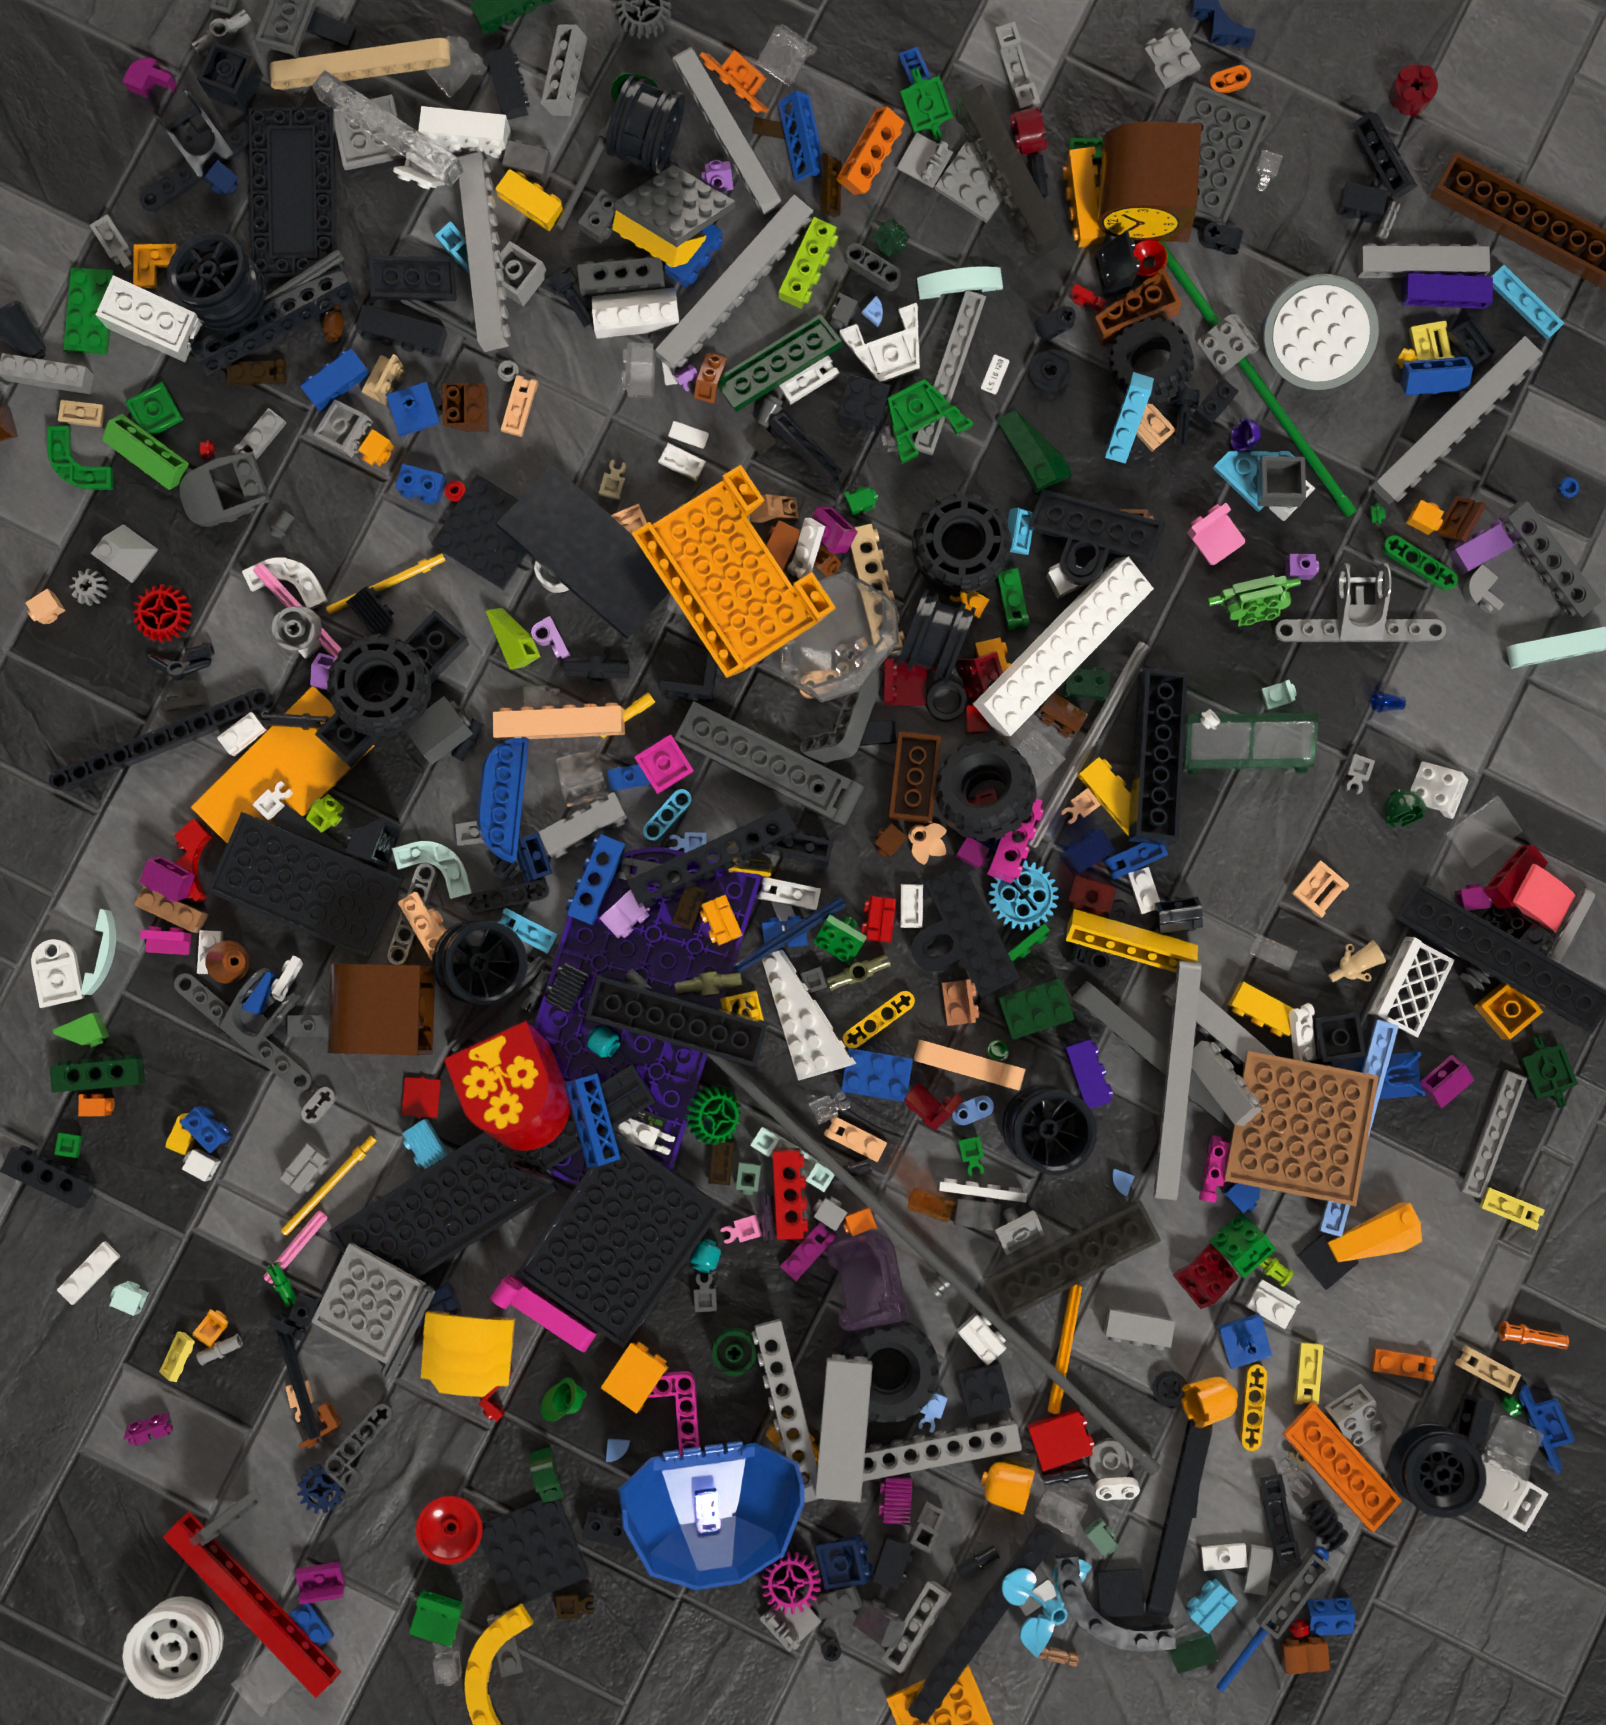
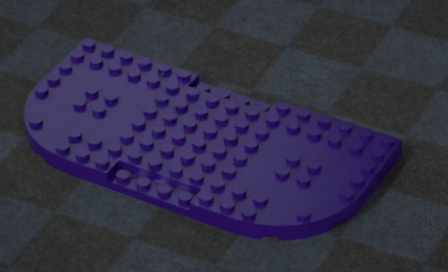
(661, 956)

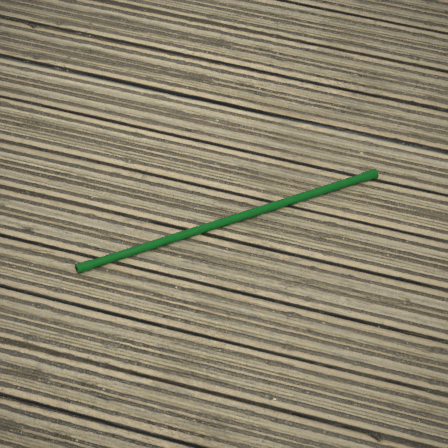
(1341, 499)

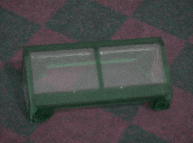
(1251, 742)

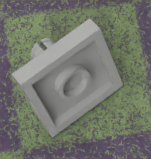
(1018, 1230)

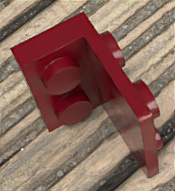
(979, 674)
(903, 686)
(929, 1108)
(1206, 1277)

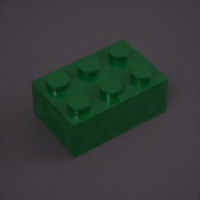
(1035, 1009)

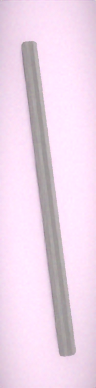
(1088, 743)

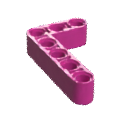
(544, 1311)
(683, 1416)

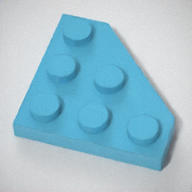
(1240, 472)

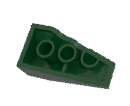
(1035, 455)

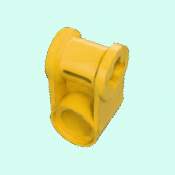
(180, 1139)

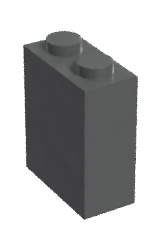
(439, 730)

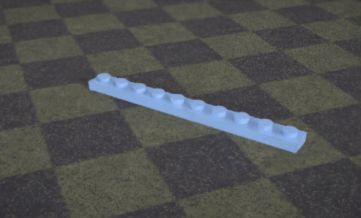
(1375, 1063)

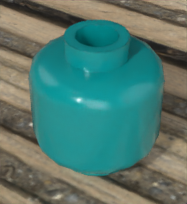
(603, 1041)
(705, 1256)

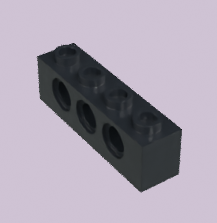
(1384, 154)
(16, 1167)

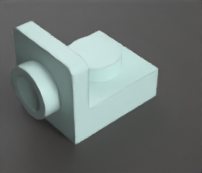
(1278, 694)

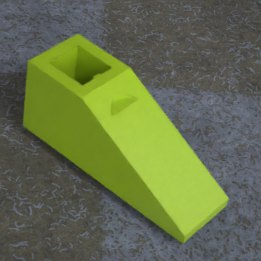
(513, 639)

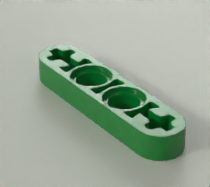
(1418, 566)

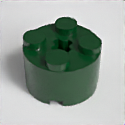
(725, 1360)

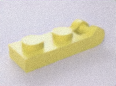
(1511, 1208)
(1308, 1373)

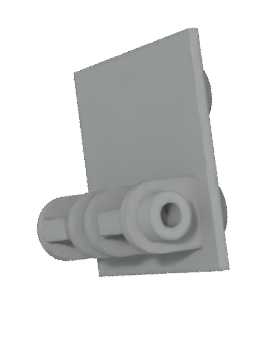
(925, 159)
(790, 1628)

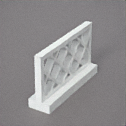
(1398, 974)

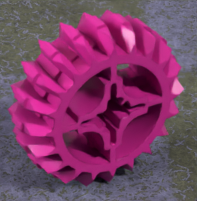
(801, 1582)

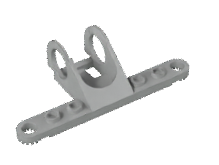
(1361, 621)

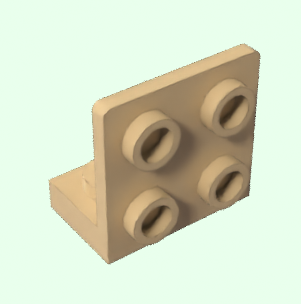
(384, 378)

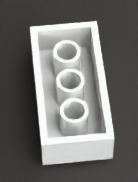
(466, 130)

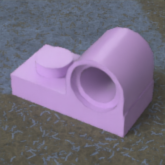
(553, 636)

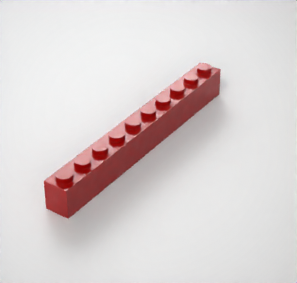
(254, 1606)

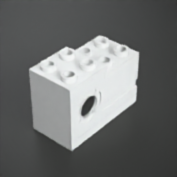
(148, 319)

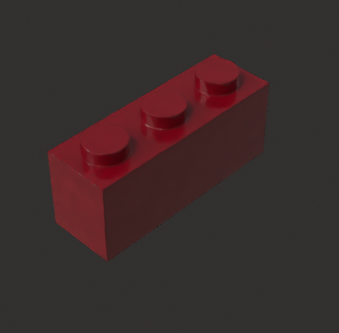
(1511, 875)

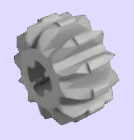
(84, 581)

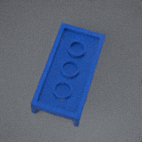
(1401, 1075)

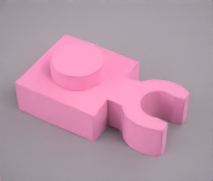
(744, 1229)

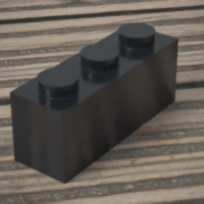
(508, 83)

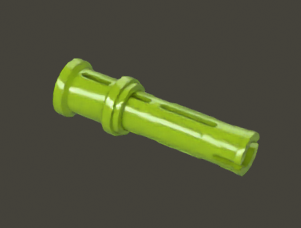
(1276, 1270)

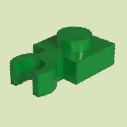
(971, 1151)

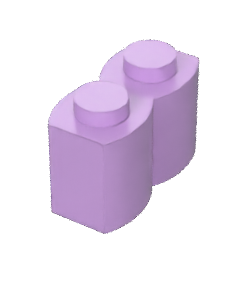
(624, 915)

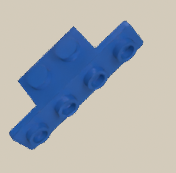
(1552, 1422)

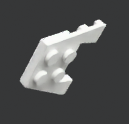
(891, 355)

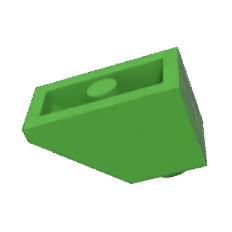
(84, 1031)

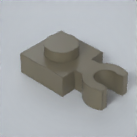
(612, 483)

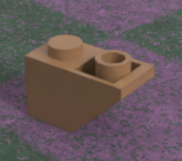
(775, 509)

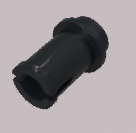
(202, 651)

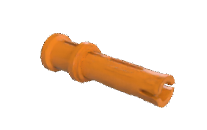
(1523, 1334)

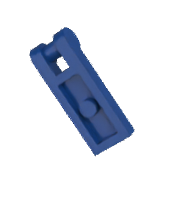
(1135, 858)

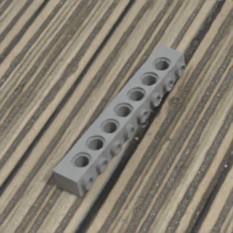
(774, 1331)
(965, 1452)

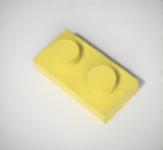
(177, 1356)

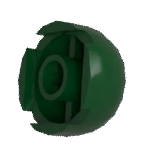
(1403, 808)

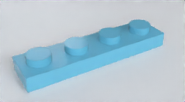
(1526, 302)

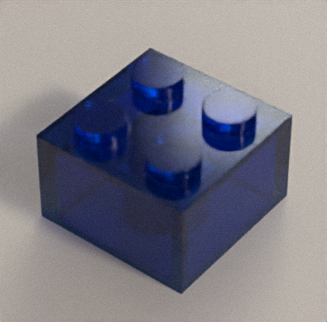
(1087, 852)

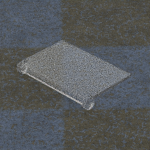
(1484, 831)

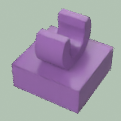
(685, 375)

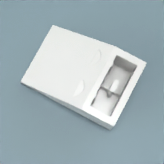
(1511, 1497)

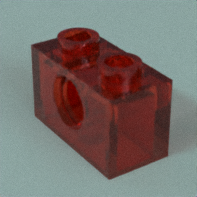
(1104, 895)

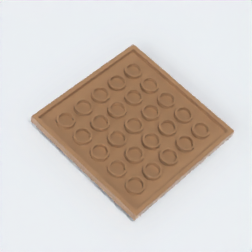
(1309, 1130)

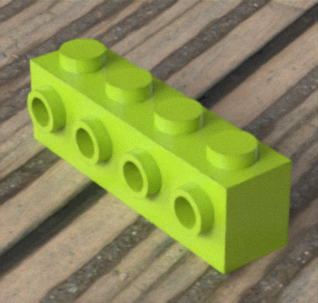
(808, 262)

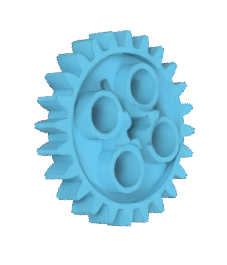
(1008, 908)

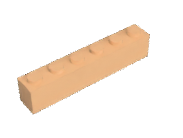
(559, 722)

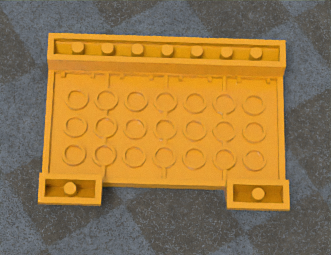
(729, 577)

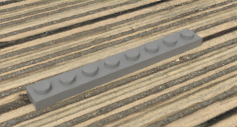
(952, 364)

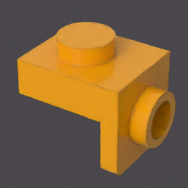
(211, 1327)

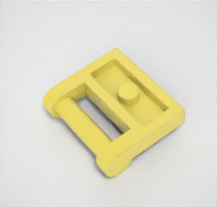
(1424, 341)

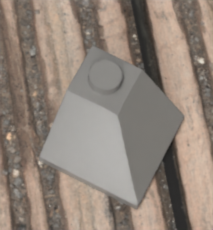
(125, 552)

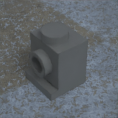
(843, 311)

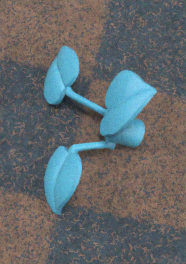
(1037, 1631)

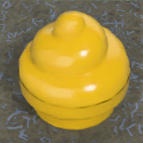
(1406, 355)

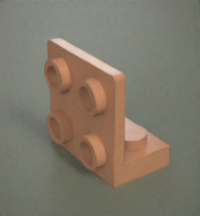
(959, 1002)

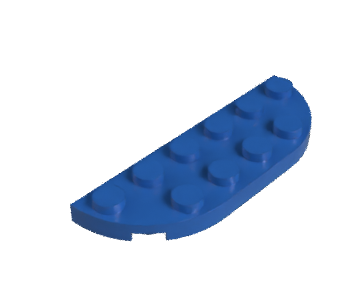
(502, 797)

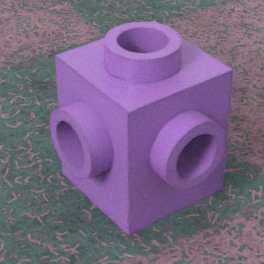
(718, 175)

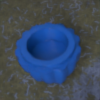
(1568, 487)

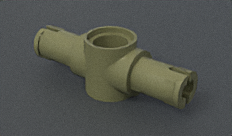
(869, 967)
(708, 983)

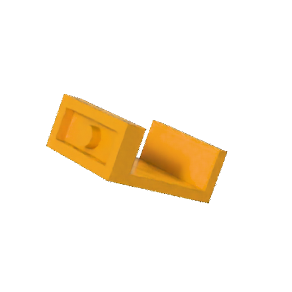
(635, 1376)

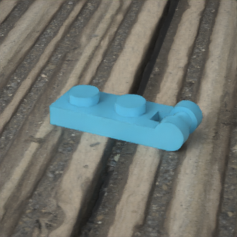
(530, 931)

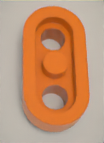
(1228, 80)

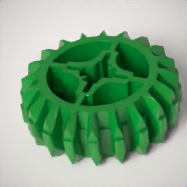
(711, 1131)

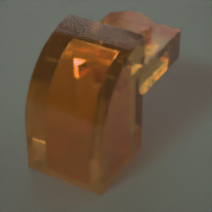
(930, 1204)

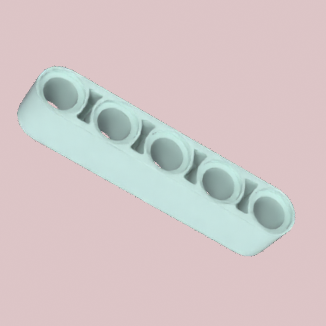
(1557, 647)

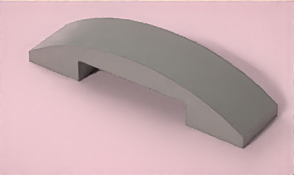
(1015, 66)

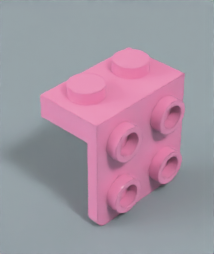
(1216, 534)

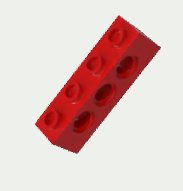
(785, 1227)

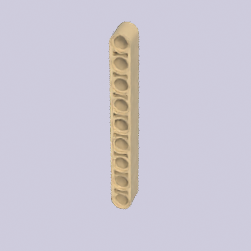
(361, 63)

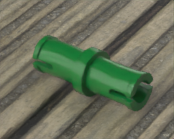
(281, 1283)

